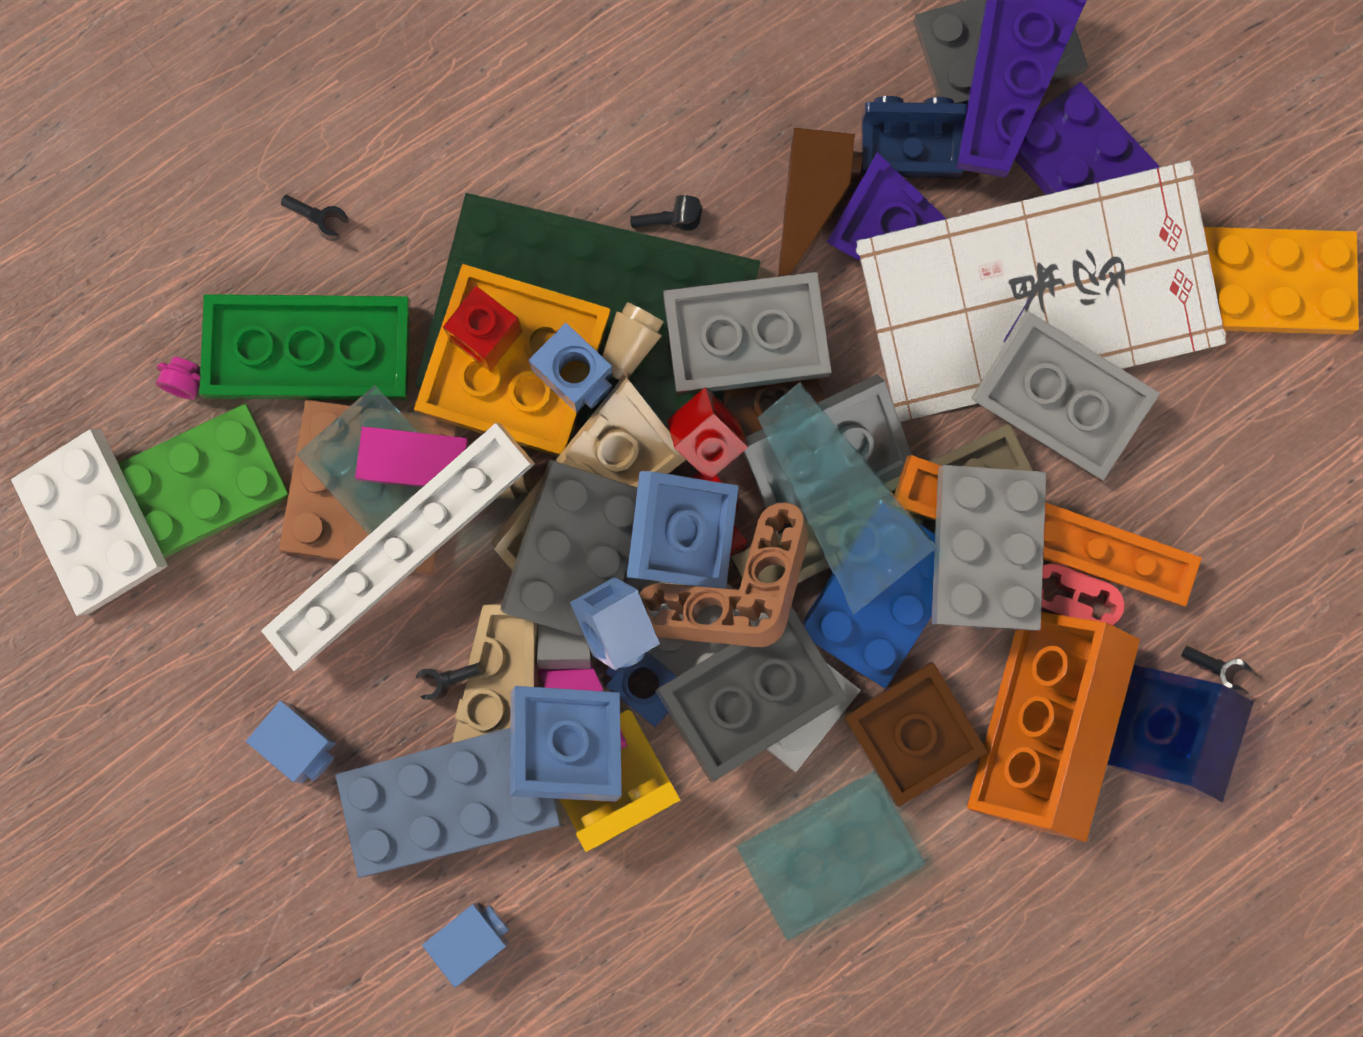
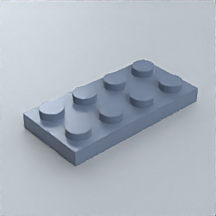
(437, 804)

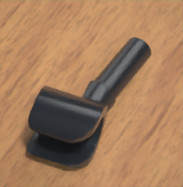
(316, 215)
(685, 215)
(1224, 669)
(449, 678)

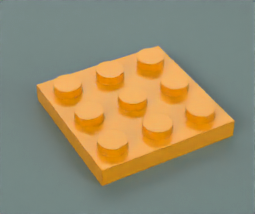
(511, 394)

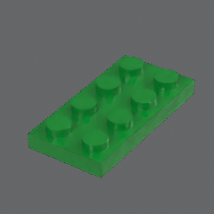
(304, 346)

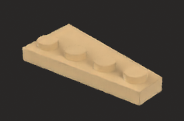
(614, 443)

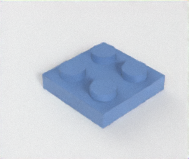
(682, 530)
(565, 744)

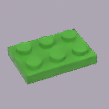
(205, 480)

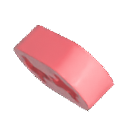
(1084, 586)

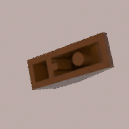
(816, 187)

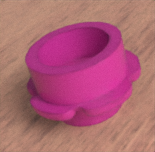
(179, 378)

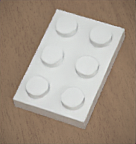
(89, 522)

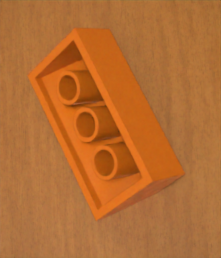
(1054, 725)

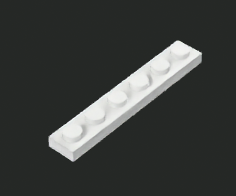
(398, 546)

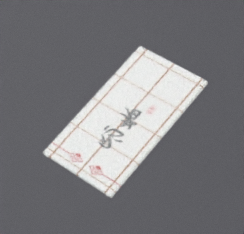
(1101, 262)

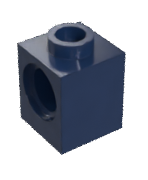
(649, 709)

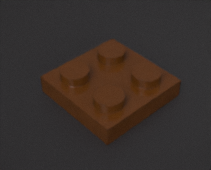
(914, 734)

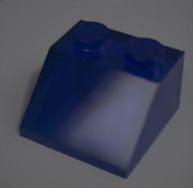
(1180, 732)

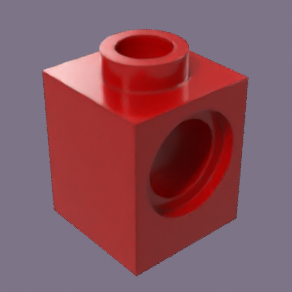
(483, 328)
(707, 434)

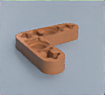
(751, 598)

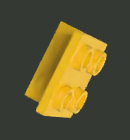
(643, 789)

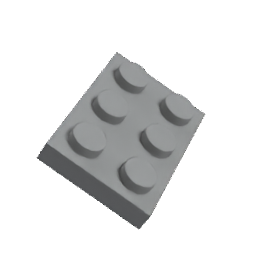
(747, 333)
(1065, 395)
(989, 548)

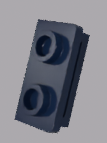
(913, 137)

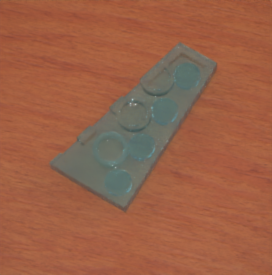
(853, 513)

